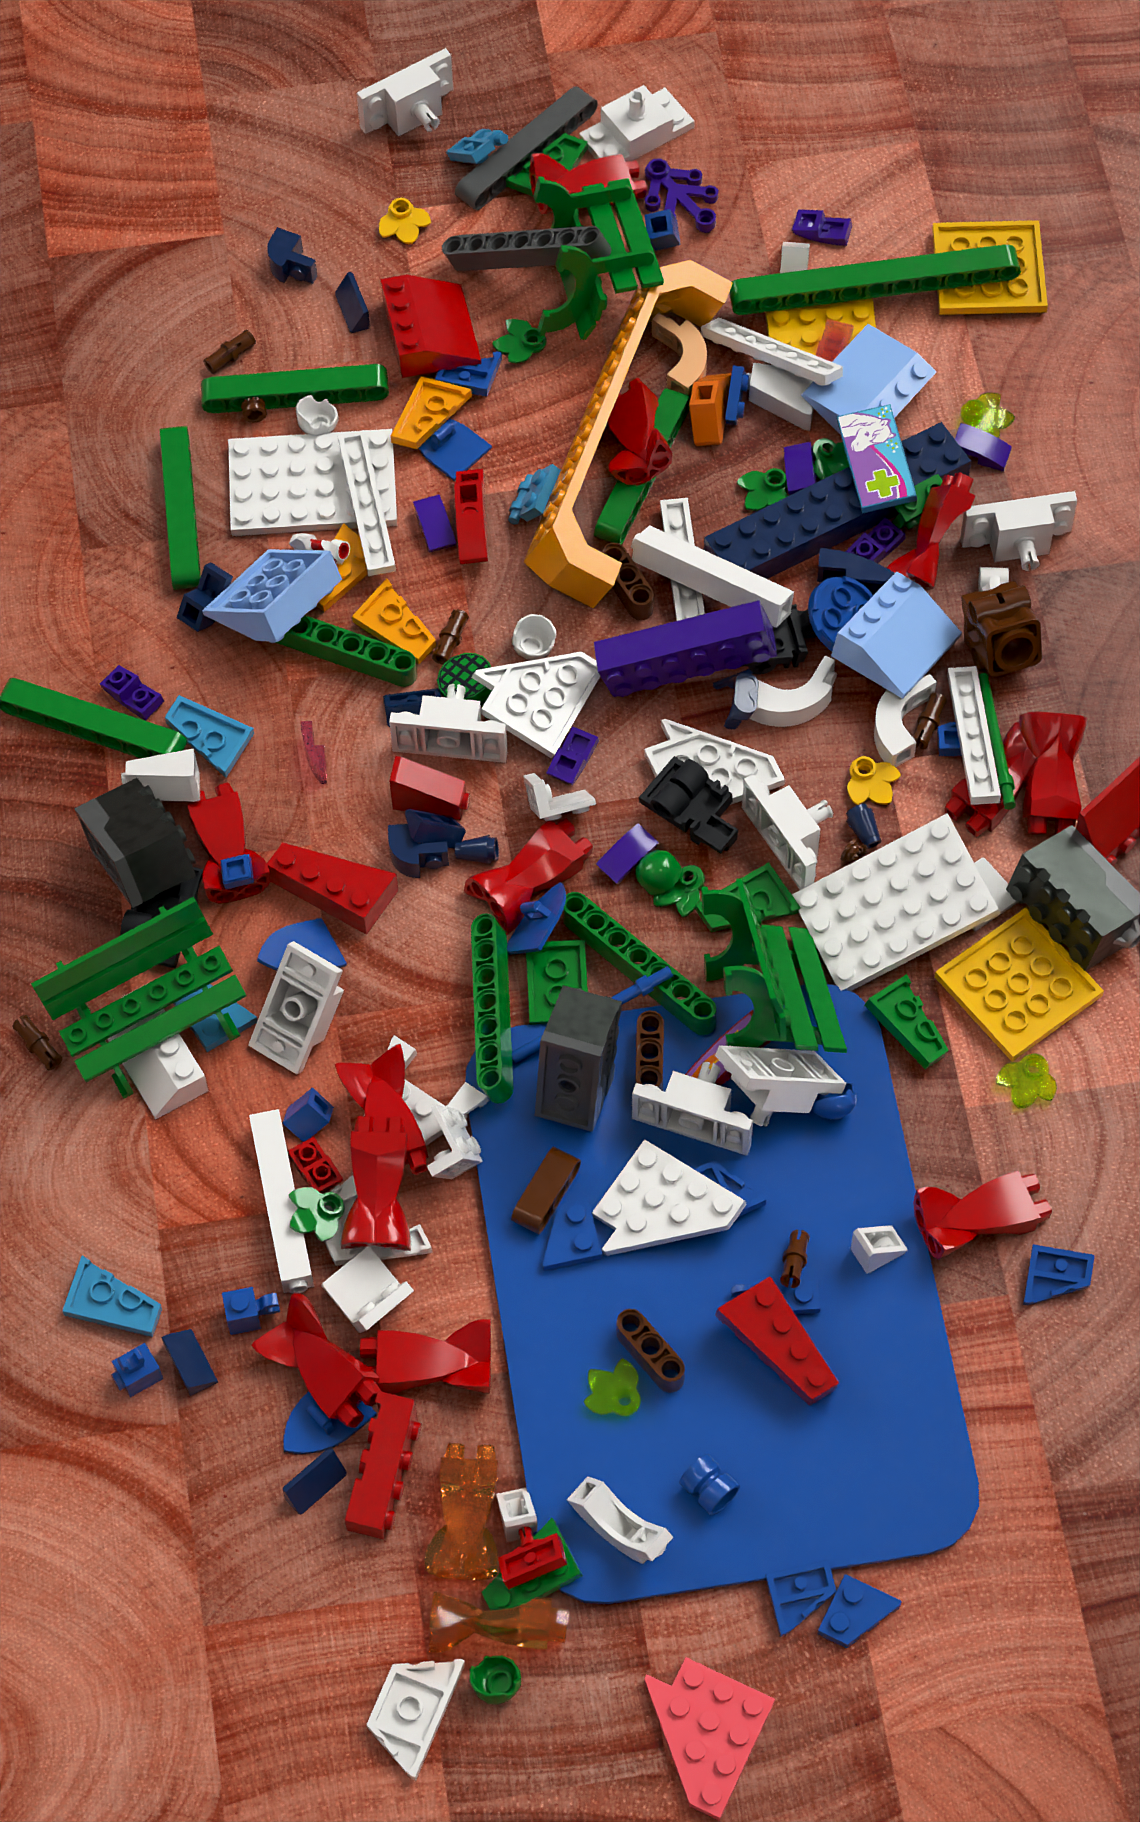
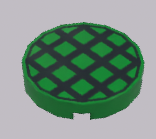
(459, 671)

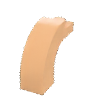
(689, 345)

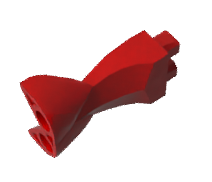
(592, 172)
(633, 425)
(939, 512)
(1052, 781)
(988, 816)
(221, 832)
(539, 865)
(379, 1092)
(378, 1174)
(992, 1208)
(416, 1360)
(330, 1373)

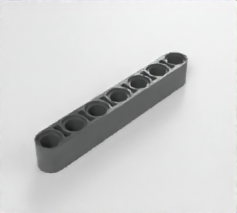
(559, 118)
(521, 248)

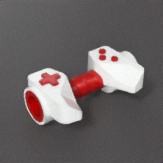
(339, 548)

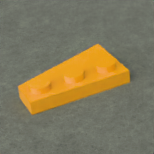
(427, 411)
(351, 571)
(391, 621)

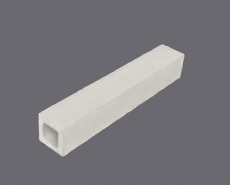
(709, 573)
(277, 1185)

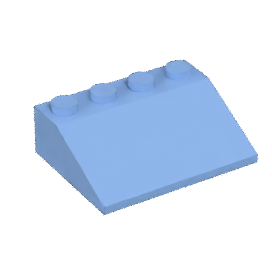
(874, 375)
(275, 593)
(896, 636)

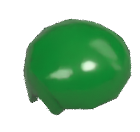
(658, 872)
(495, 1679)

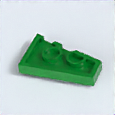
(565, 150)
(767, 894)
(904, 1018)
(500, 1597)

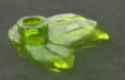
(989, 414)
(1026, 1084)
(611, 1387)

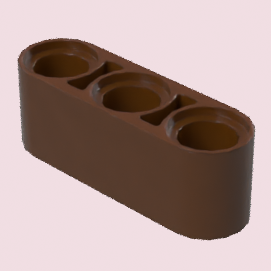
(631, 592)
(650, 1043)
(546, 1190)
(652, 1364)

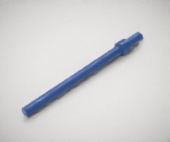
(643, 986)

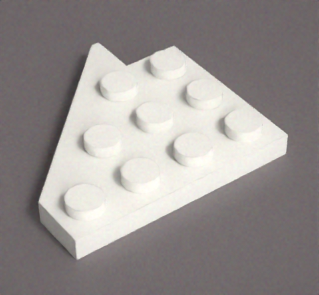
(539, 697)
(719, 757)
(662, 1203)

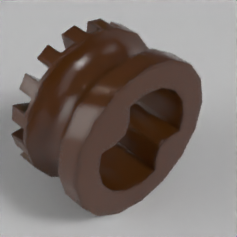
(249, 407)
(853, 851)

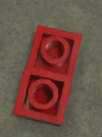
(314, 1165)

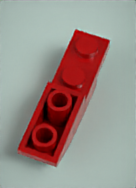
(471, 516)

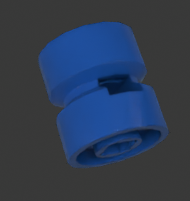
(713, 1488)

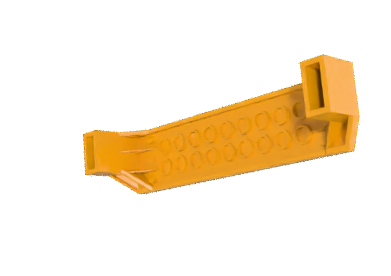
(558, 547)

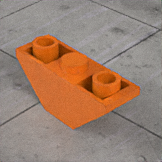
(709, 408)

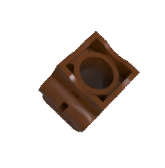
(1002, 629)

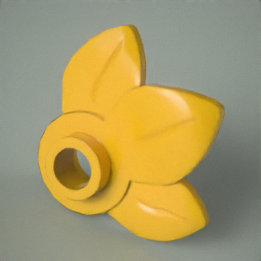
(403, 224)
(874, 784)

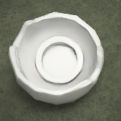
(315, 416)
(534, 637)

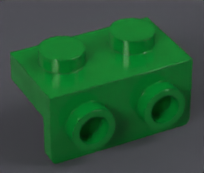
(911, 512)

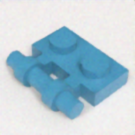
(477, 147)
(533, 494)

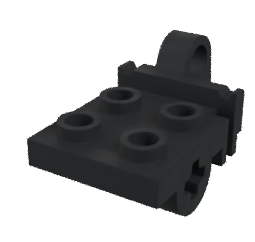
(789, 642)
(692, 801)
(168, 898)

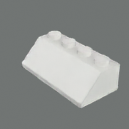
(165, 1073)

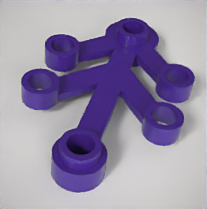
(660, 173)

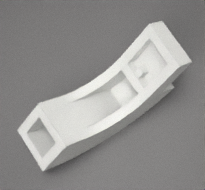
(798, 705)
(890, 736)
(617, 1523)

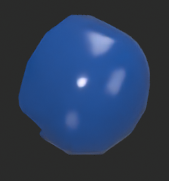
(835, 1105)

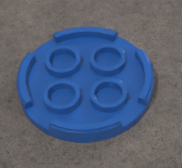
(833, 605)

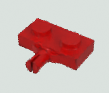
(531, 1558)

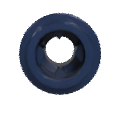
(864, 825)
(479, 849)

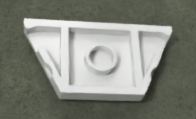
(412, 1709)

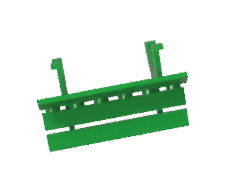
(577, 268)
(123, 959)
(771, 1003)

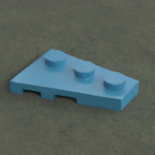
(210, 733)
(210, 1031)
(107, 1301)

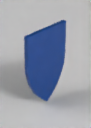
(454, 448)
(538, 921)
(309, 934)
(313, 1432)

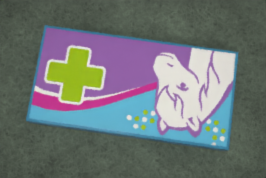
(876, 458)

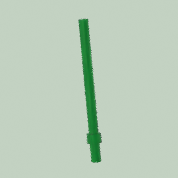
(1005, 780)

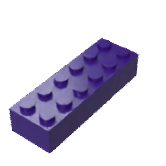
(685, 649)

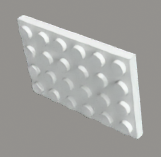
(301, 483)
(895, 904)

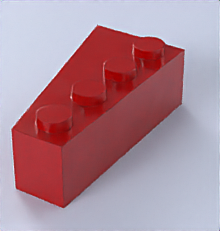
(334, 885)
(778, 1338)
(383, 1466)

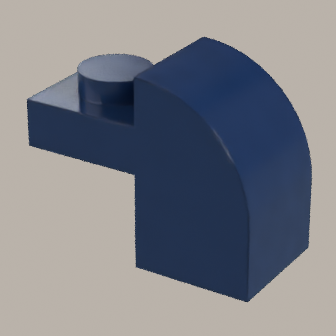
(287, 259)
(211, 584)
(411, 855)

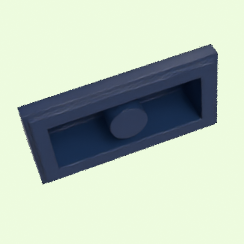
(352, 304)
(407, 702)
(432, 828)
(189, 1361)
(314, 1481)

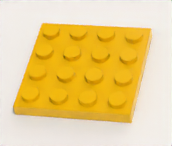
(1018, 295)
(805, 325)
(1018, 984)

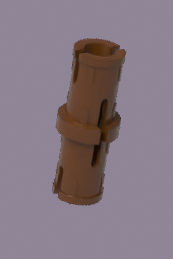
(216, 361)
(450, 636)
(929, 720)
(37, 1042)
(794, 1258)

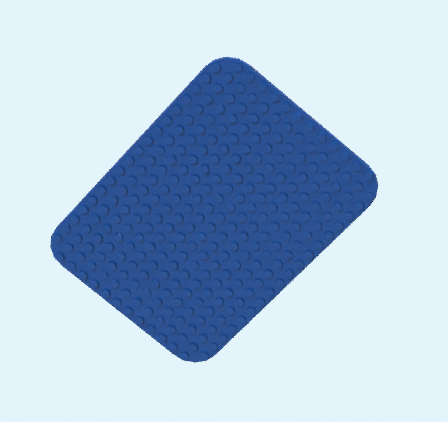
(850, 1479)

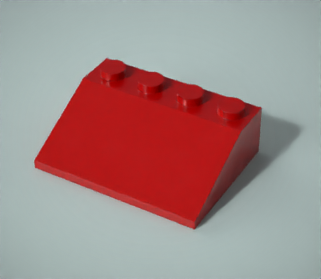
(428, 324)
(1113, 817)

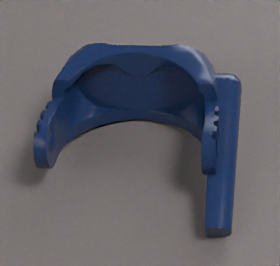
(744, 698)

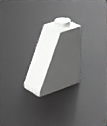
(780, 394)
(169, 775)

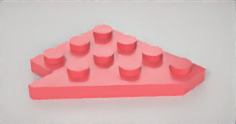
(708, 1730)

